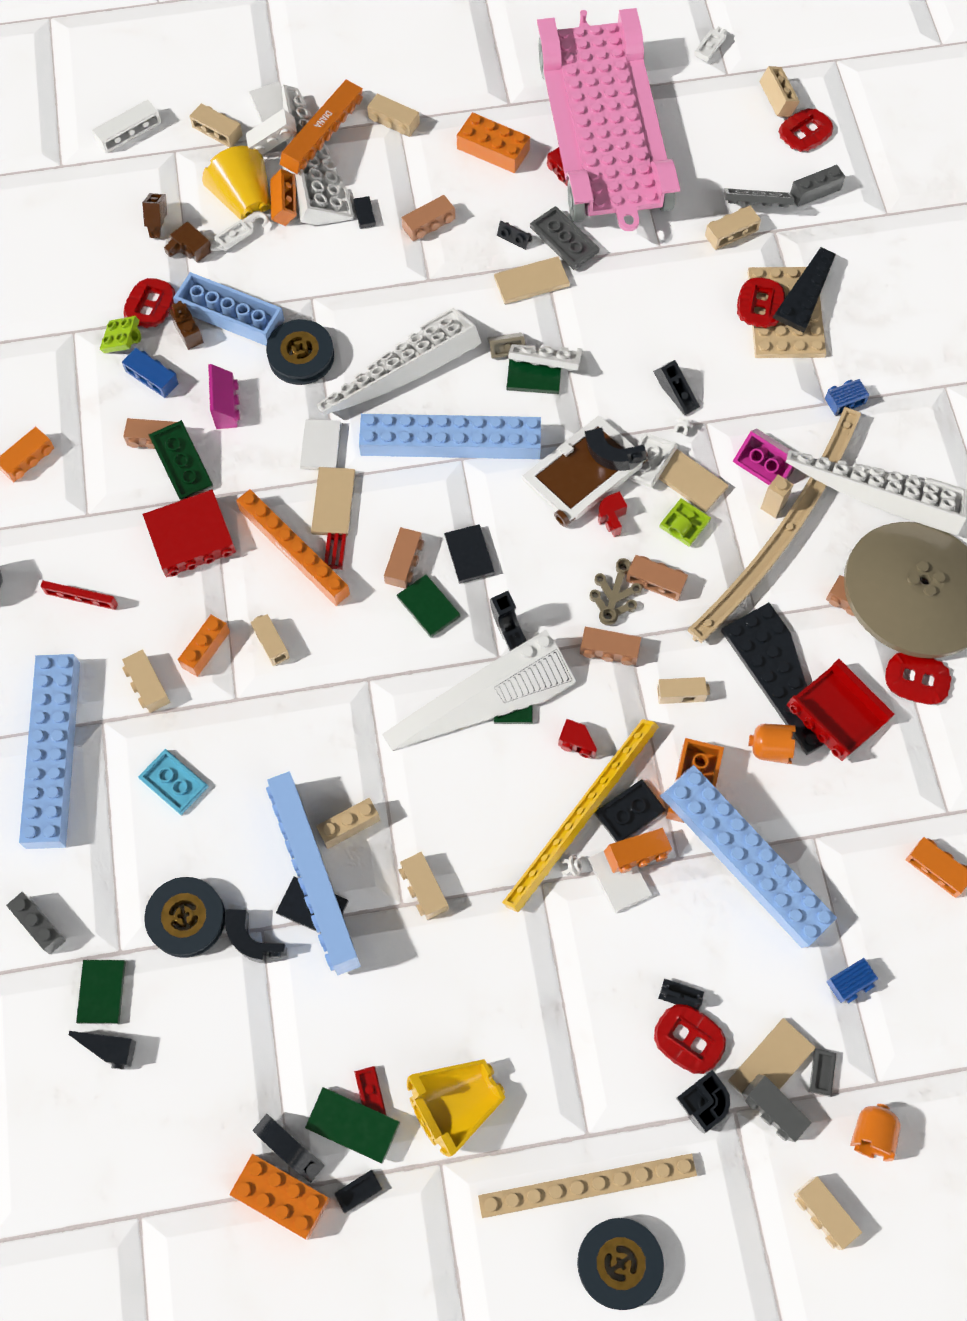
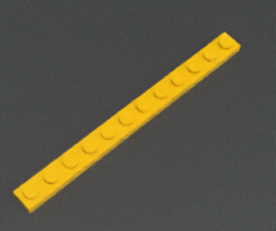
(580, 815)

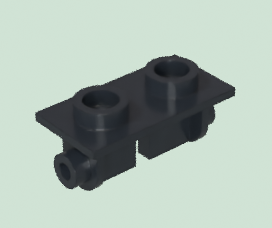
(513, 235)
(681, 994)

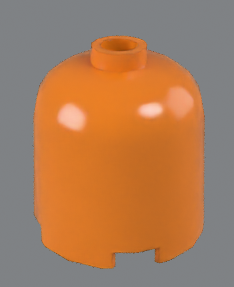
(773, 742)
(876, 1132)

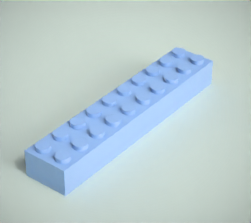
(450, 436)
(50, 752)
(748, 857)
(314, 877)

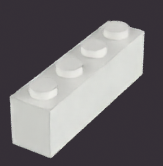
(126, 126)

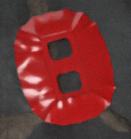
(798, 122)
(138, 299)
(747, 301)
(915, 690)
(698, 1026)

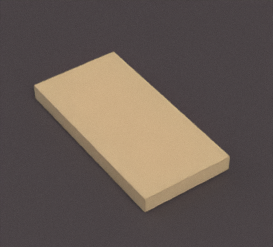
(531, 280)
(692, 481)
(333, 501)
(774, 1057)

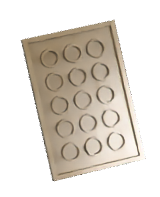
(781, 339)

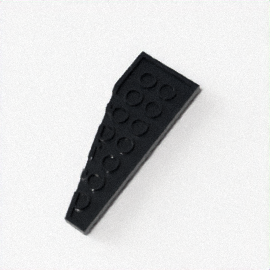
(772, 660)

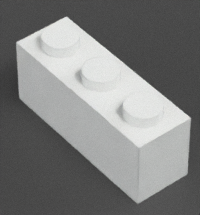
(272, 132)

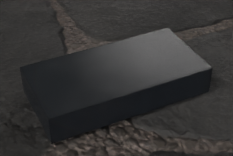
(364, 212)
(358, 1191)

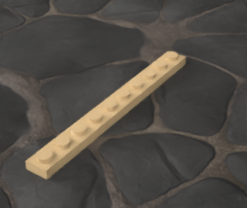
(587, 1185)

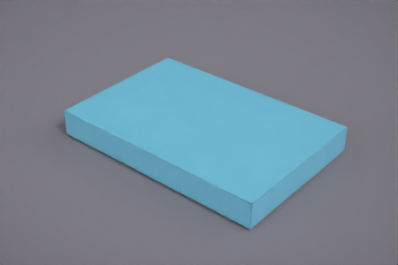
(173, 782)

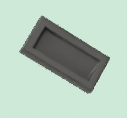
(822, 1072)

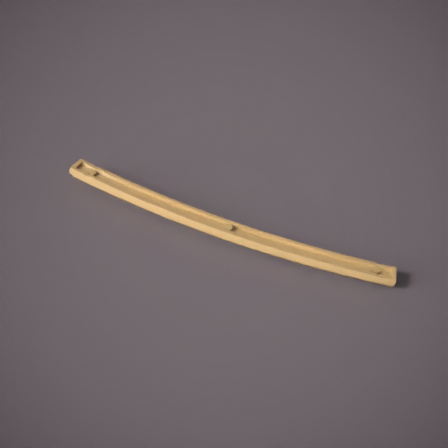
(780, 539)

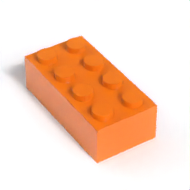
(493, 142)
(705, 758)
(280, 1196)

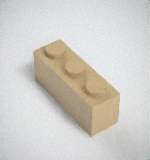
(779, 91)
(393, 115)
(216, 125)
(732, 227)
(145, 681)
(348, 823)
(423, 886)
(827, 1214)

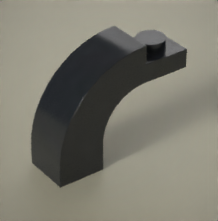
(609, 456)
(504, 613)
(237, 930)
(288, 1148)

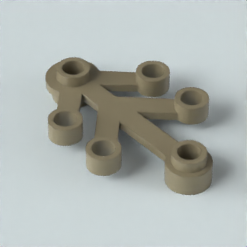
(614, 595)

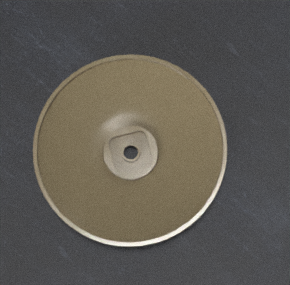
(893, 602)

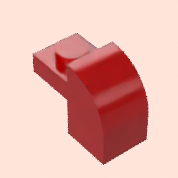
(610, 510)

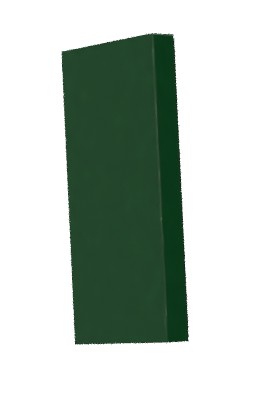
(180, 460)
(352, 1125)

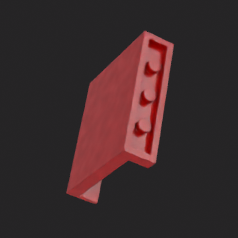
(189, 533)
(840, 710)

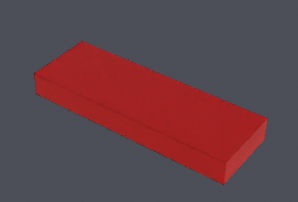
(370, 1089)

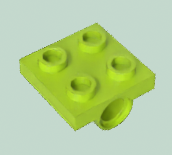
(121, 334)
(685, 522)

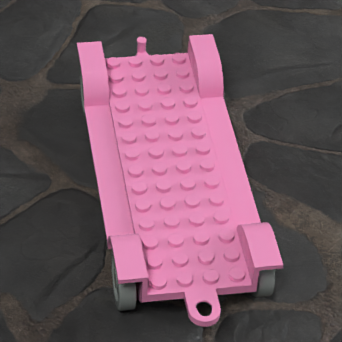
(606, 119)

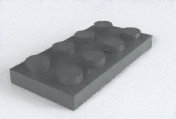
(751, 197)
(564, 237)

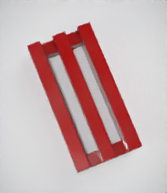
(336, 537)

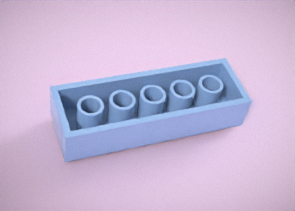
(229, 308)

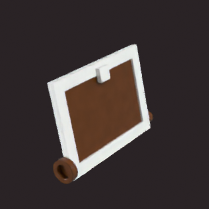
(573, 479)

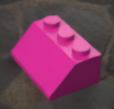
(223, 397)
(763, 457)

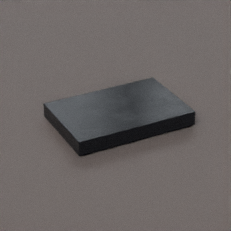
(469, 553)
(630, 811)
(295, 908)

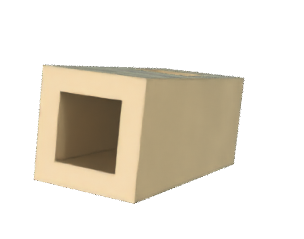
(776, 496)
(269, 639)
(682, 690)

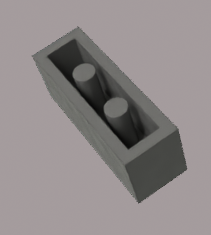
(817, 185)
(36, 923)
(776, 1108)

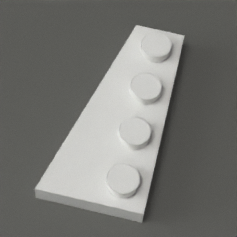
(546, 356)

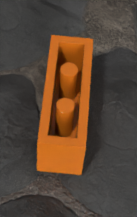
(283, 197)
(25, 454)
(204, 645)
(638, 851)
(939, 866)

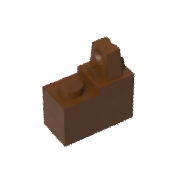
(154, 213)
(189, 242)
(185, 325)

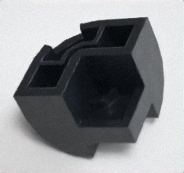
(706, 1102)

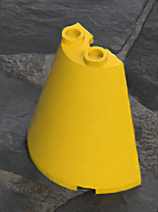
(239, 180)
(454, 1102)

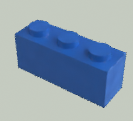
(150, 372)

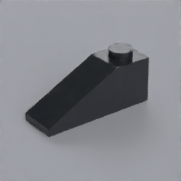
(675, 385)
(111, 1049)

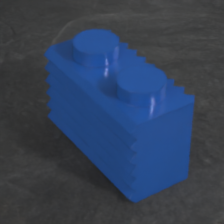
(849, 395)
(852, 980)

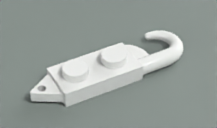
(237, 232)

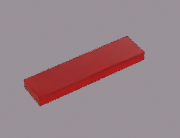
(79, 595)

